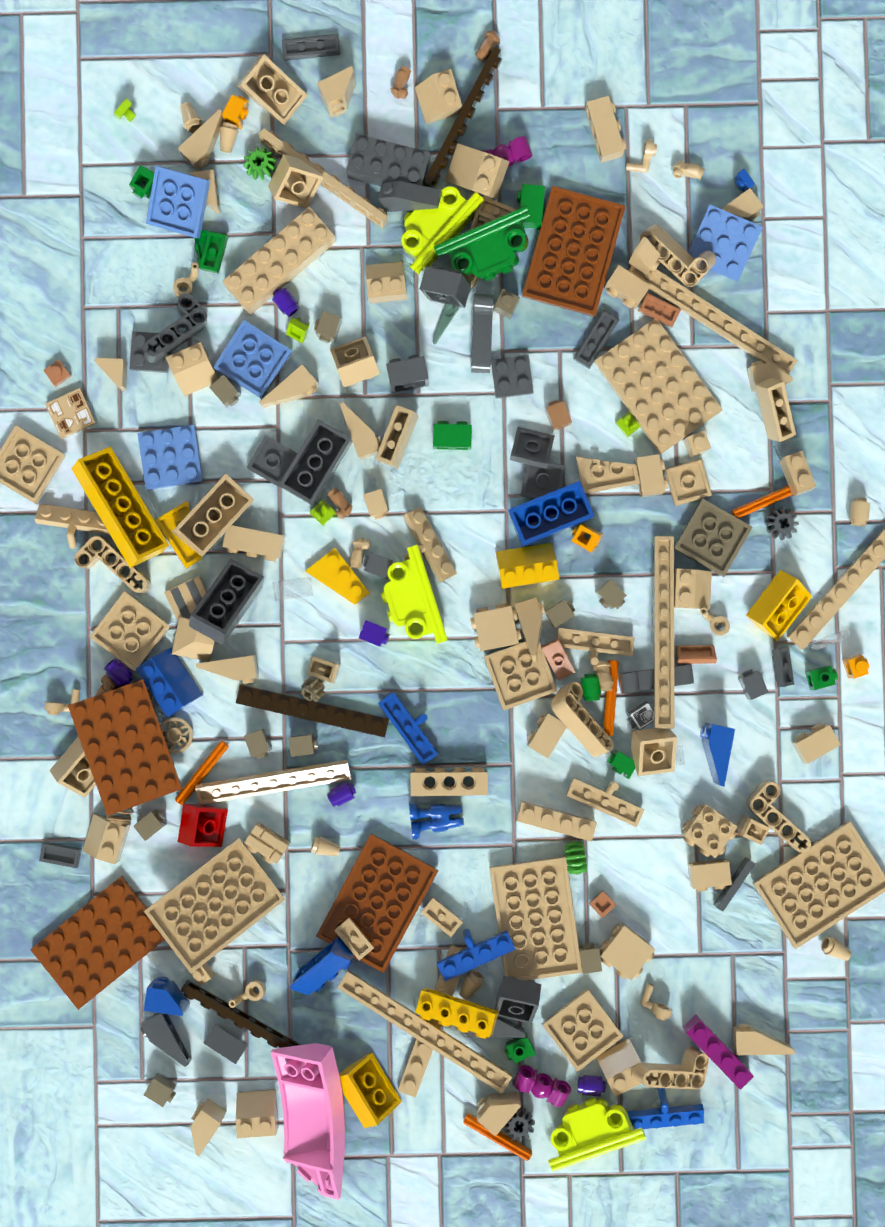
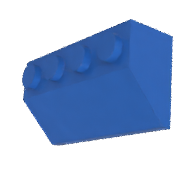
(550, 514)

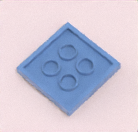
(177, 201)
(728, 238)
(252, 359)
(170, 457)

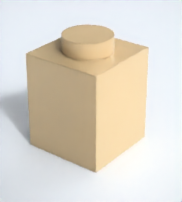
(697, 444)
(376, 504)

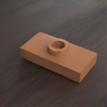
(659, 310)
(696, 654)
(558, 659)

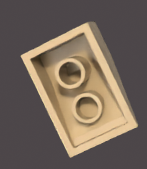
(271, 89)
(477, 171)

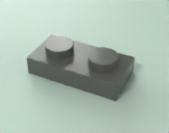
(783, 667)

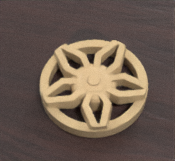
(175, 734)

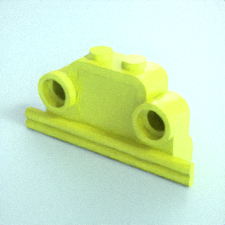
(434, 226)
(412, 598)
(591, 1132)

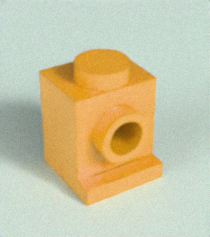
(236, 111)
(588, 544)
(856, 666)

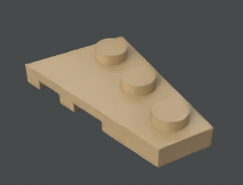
(605, 475)

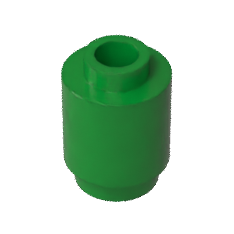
(591, 687)

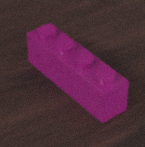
(718, 1051)

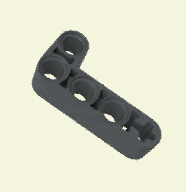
(482, 333)
(178, 338)
(644, 679)

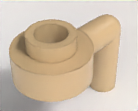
(648, 151)
(186, 283)
(714, 621)
(55, 708)
(250, 992)
(660, 1011)

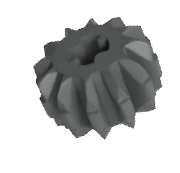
(788, 522)
(522, 1130)

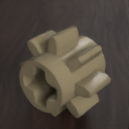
(313, 689)

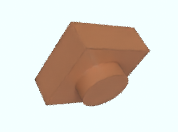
(57, 373)
(602, 903)

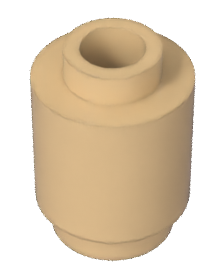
(859, 512)

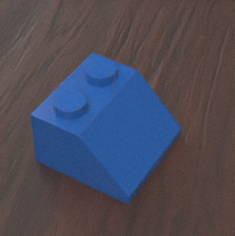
(165, 998)

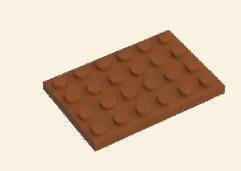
(573, 251)
(125, 747)
(380, 898)
(98, 943)

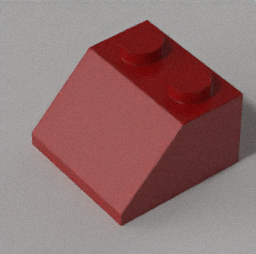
(202, 825)

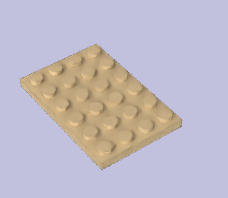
(658, 386)
(821, 885)
(214, 905)
(538, 913)

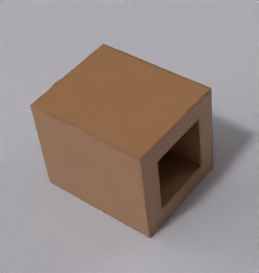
(558, 415)

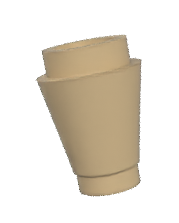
(190, 117)
(228, 135)
(323, 846)
(834, 948)
(471, 984)

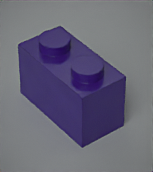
(374, 634)

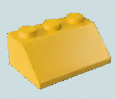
(527, 565)
(779, 605)
(368, 1091)

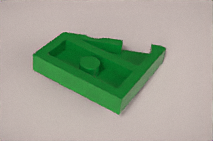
(210, 250)

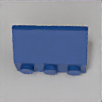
(169, 682)
(322, 967)

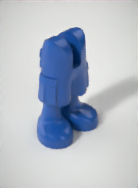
(440, 818)

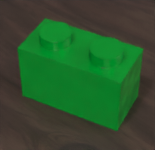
(533, 198)
(452, 436)

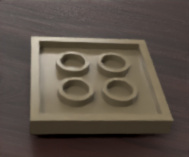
(712, 537)

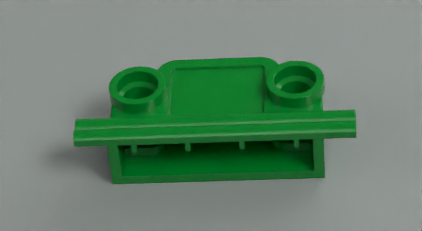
(488, 247)

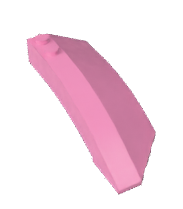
(312, 1114)

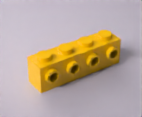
(456, 1012)

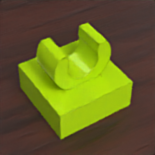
(123, 110)
(297, 329)
(628, 424)
(322, 512)

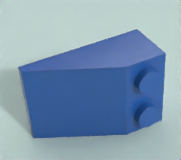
(717, 744)

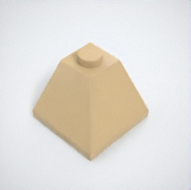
(191, 642)

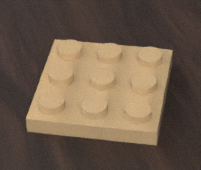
(28, 464)
(130, 631)
(517, 677)
(582, 1030)

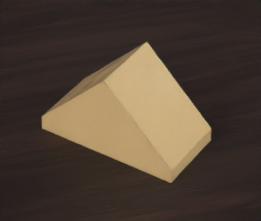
(115, 369)
(323, 669)
(752, 829)

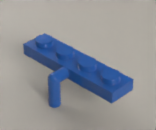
(409, 728)
(475, 954)
(666, 1115)

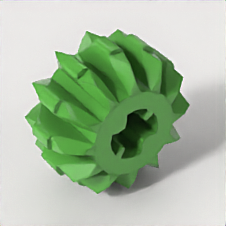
(252, 163)
(575, 857)

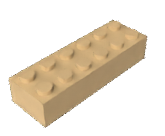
(279, 260)

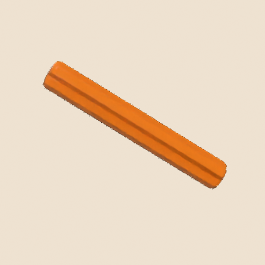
(761, 502)
(610, 700)
(202, 772)
(501, 1139)

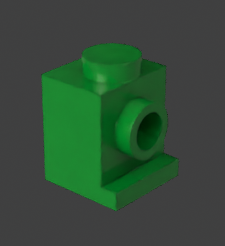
(141, 177)
(815, 680)
(621, 763)
(523, 1043)

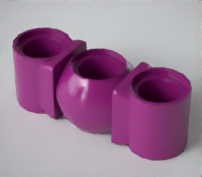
(518, 150)
(541, 1085)

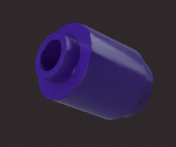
(285, 301)
(118, 672)
(341, 794)
(591, 1085)

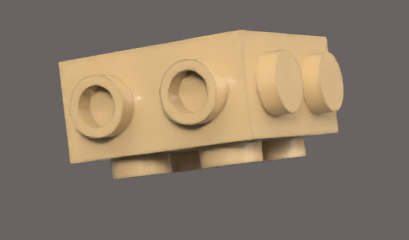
(495, 627)
(708, 831)
(626, 952)

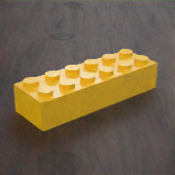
(120, 506)

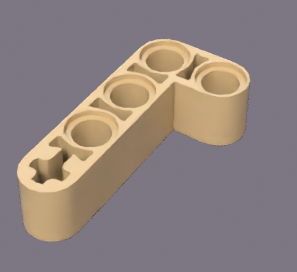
(660, 238)
(116, 567)
(578, 720)
(780, 820)
(688, 1075)

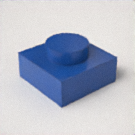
(744, 181)

